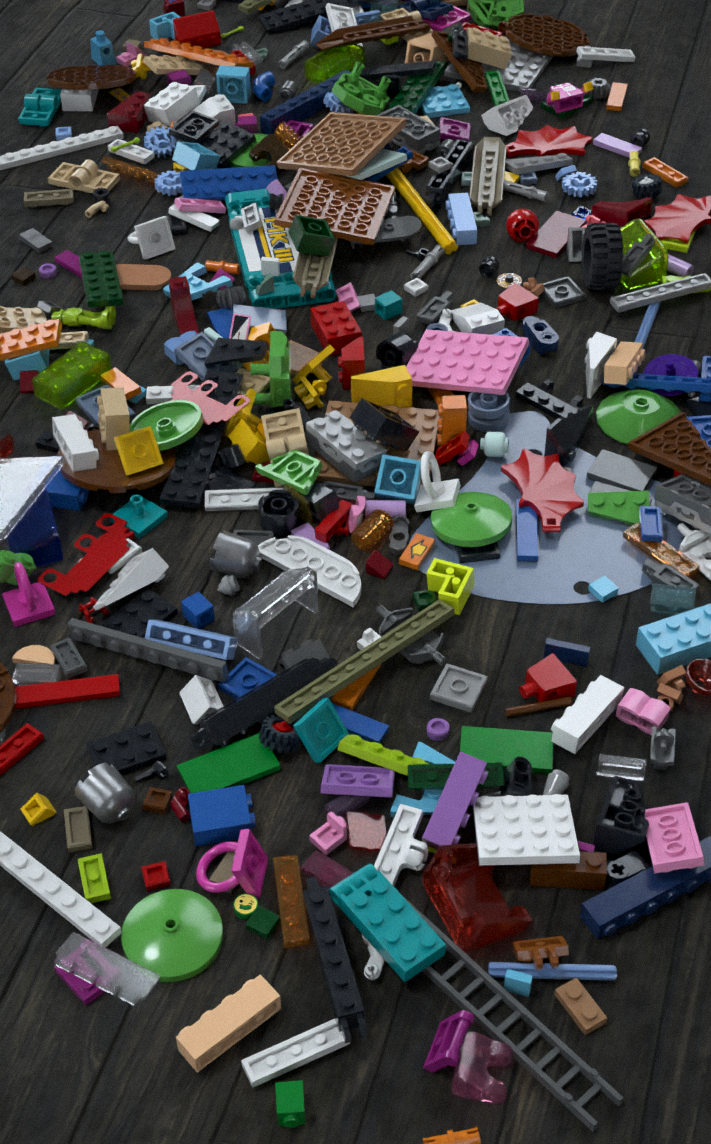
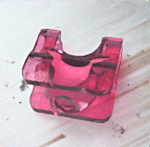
(471, 1074)

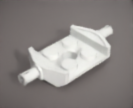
(697, 548)

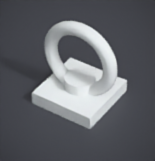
(153, 237)
(438, 493)

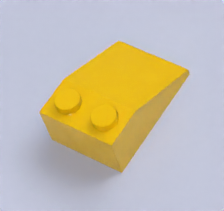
(384, 387)

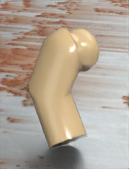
(101, 205)

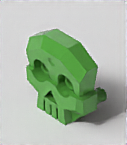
(479, 11)
(361, 94)
(277, 369)

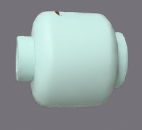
(495, 444)

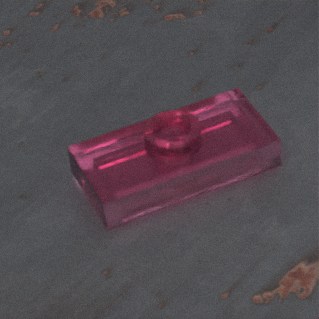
(324, 869)

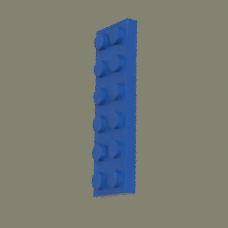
(217, 183)

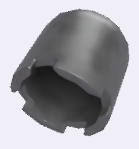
(235, 555)
(106, 794)

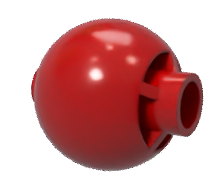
(522, 225)

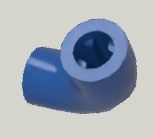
(262, 85)

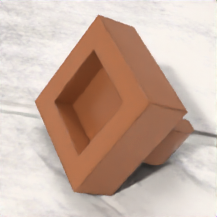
(533, 287)
(673, 678)
(669, 694)

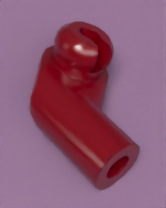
(179, 804)

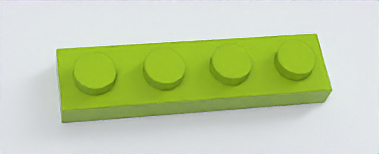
(377, 754)

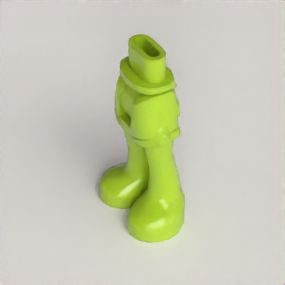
(80, 317)

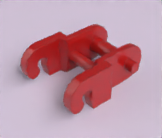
(83, 608)

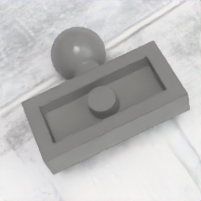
(250, 219)

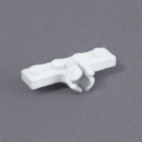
(400, 847)

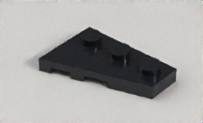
(231, 350)

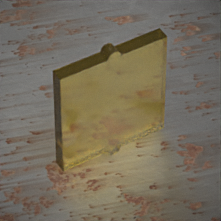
(304, 505)

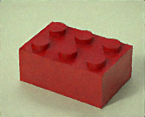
(334, 325)

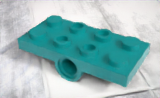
(40, 107)

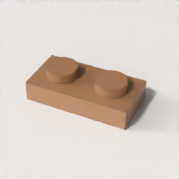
(580, 1006)

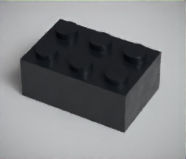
(383, 425)

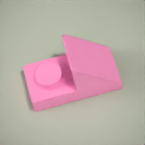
(131, 55)

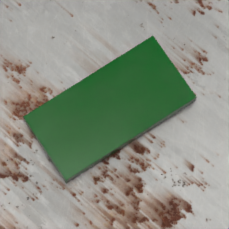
(505, 745)
(229, 766)

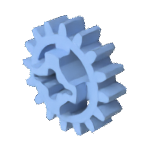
(335, 104)
(160, 141)
(168, 183)
(579, 184)

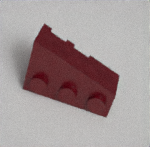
(130, 113)

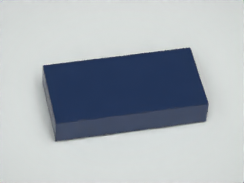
(567, 652)

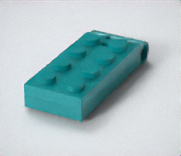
(388, 921)

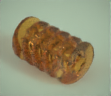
(286, 135)
(372, 529)

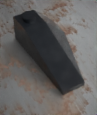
(567, 433)
(621, 819)

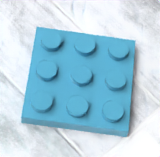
(445, 102)

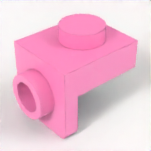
(330, 834)

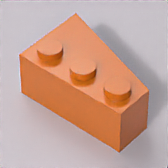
(452, 417)

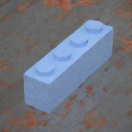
(461, 219)
(192, 639)

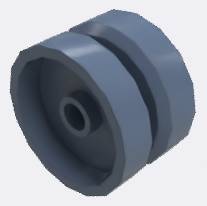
(488, 411)

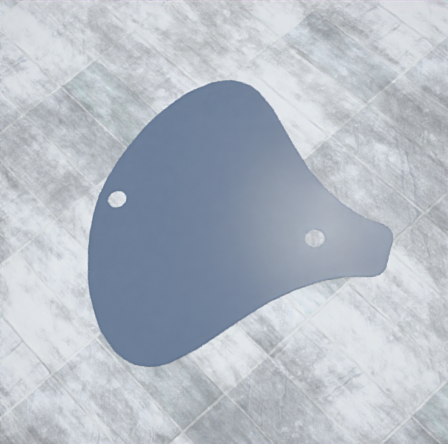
(581, 551)

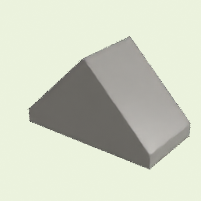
(574, 243)

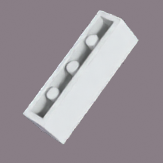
(75, 442)
(586, 714)

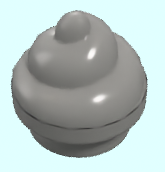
(229, 585)

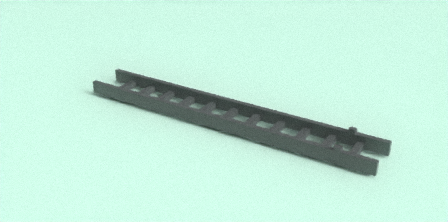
(540, 1029)

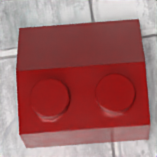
(351, 362)

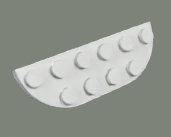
(334, 573)

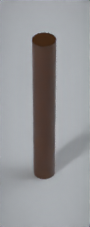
(539, 706)

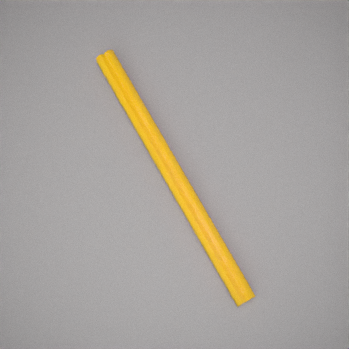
(422, 211)

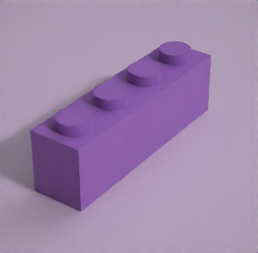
(454, 801)

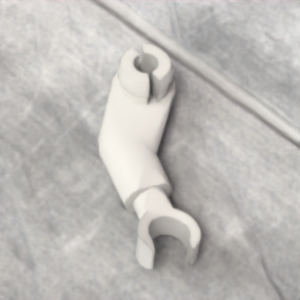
(445, 318)
(375, 962)

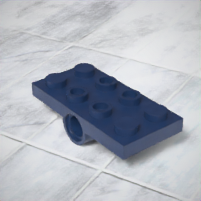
(428, 8)

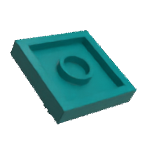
(140, 515)
(321, 730)

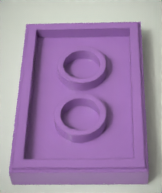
(358, 780)

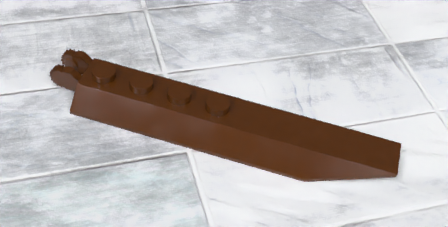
(373, 32)

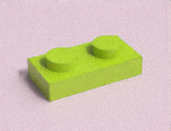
(94, 878)

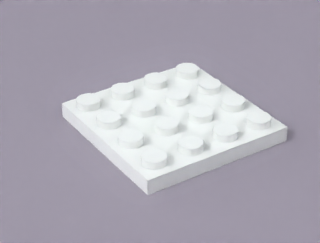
(525, 830)

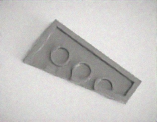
(531, 164)

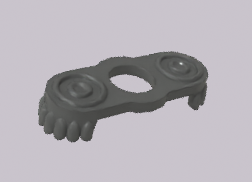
(400, 527)

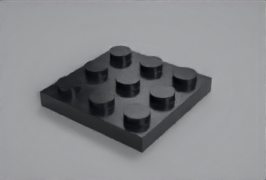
(228, 142)

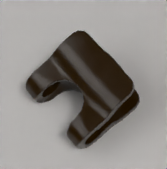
(271, 149)

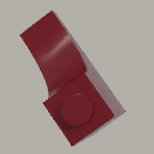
(622, 212)
(182, 305)

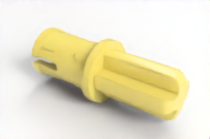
(634, 163)

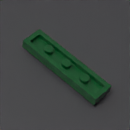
(436, 775)

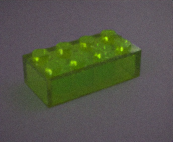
(333, 61)
(71, 375)

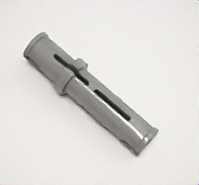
(297, 51)
(530, 192)
(430, 259)

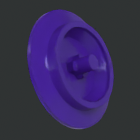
(671, 366)

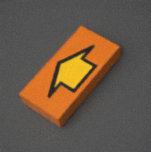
(416, 551)

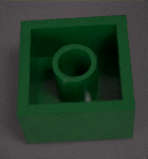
(311, 235)

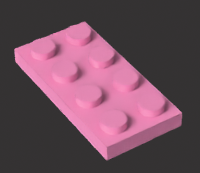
(673, 838)

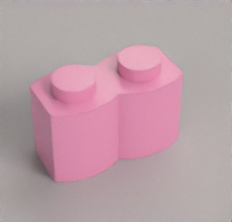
(642, 711)

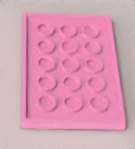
(466, 361)

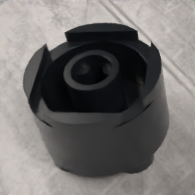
(396, 350)
(279, 512)

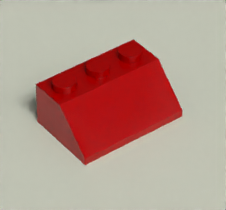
(197, 30)

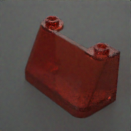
(470, 899)

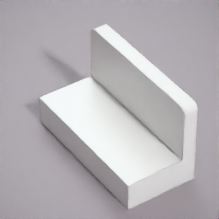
(200, 698)

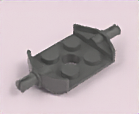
(422, 649)

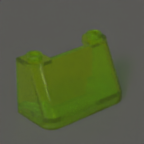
(654, 264)

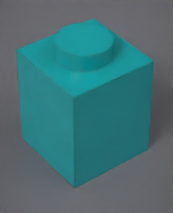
(388, 305)

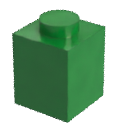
(290, 1103)

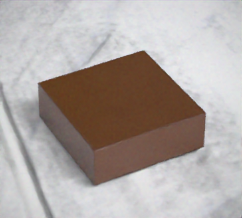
(157, 800)

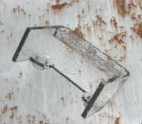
(290, 586)

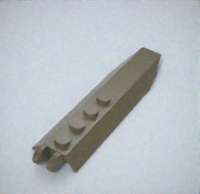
(488, 174)
(313, 271)

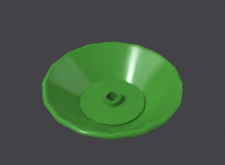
(633, 413)

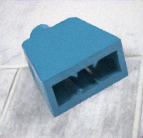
(102, 49)

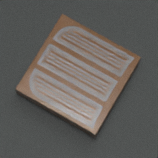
(300, 356)

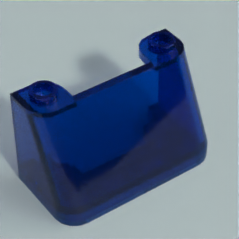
(37, 533)

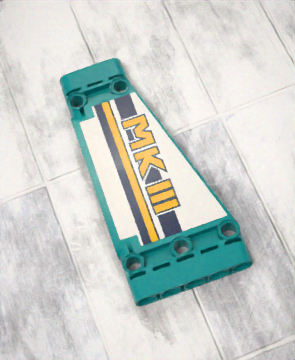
(269, 242)

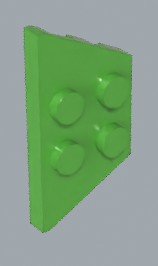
(293, 468)

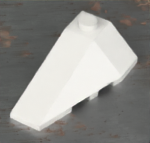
(508, 116)
(136, 574)

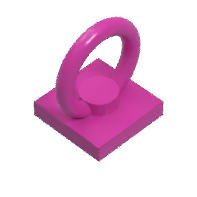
(28, 601)
(248, 865)

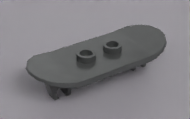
(396, 229)

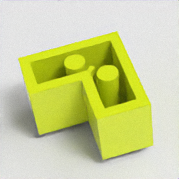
(451, 582)

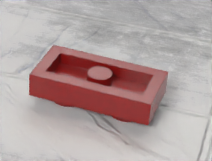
(451, 448)

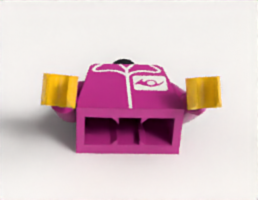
(566, 96)

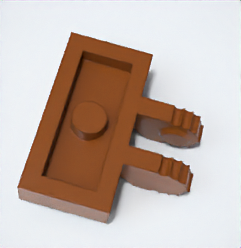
(418, 162)
(536, 949)

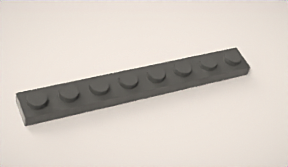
(148, 650)

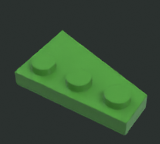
(618, 505)

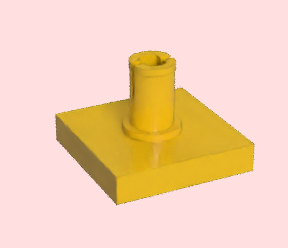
(315, 367)
(244, 413)
(138, 450)

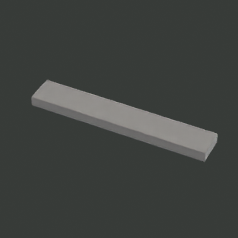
(661, 292)

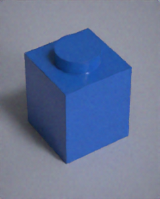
(198, 610)

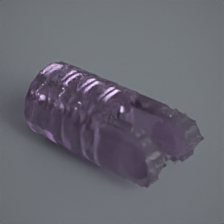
(533, 95)
(345, 803)

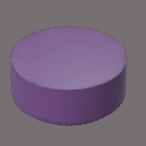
(48, 271)
(438, 729)

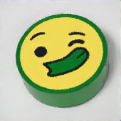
(245, 905)

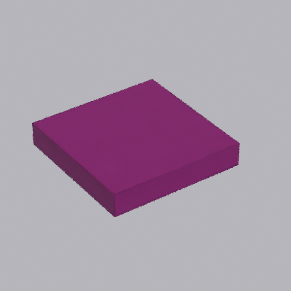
(454, 129)

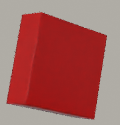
(156, 876)

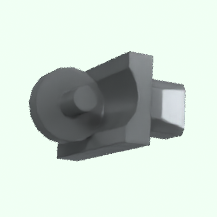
(662, 748)

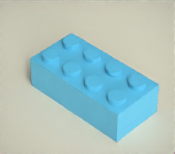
(676, 639)

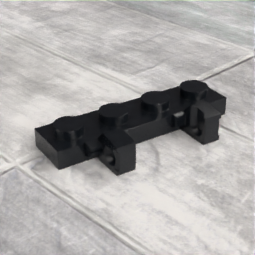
(541, 399)

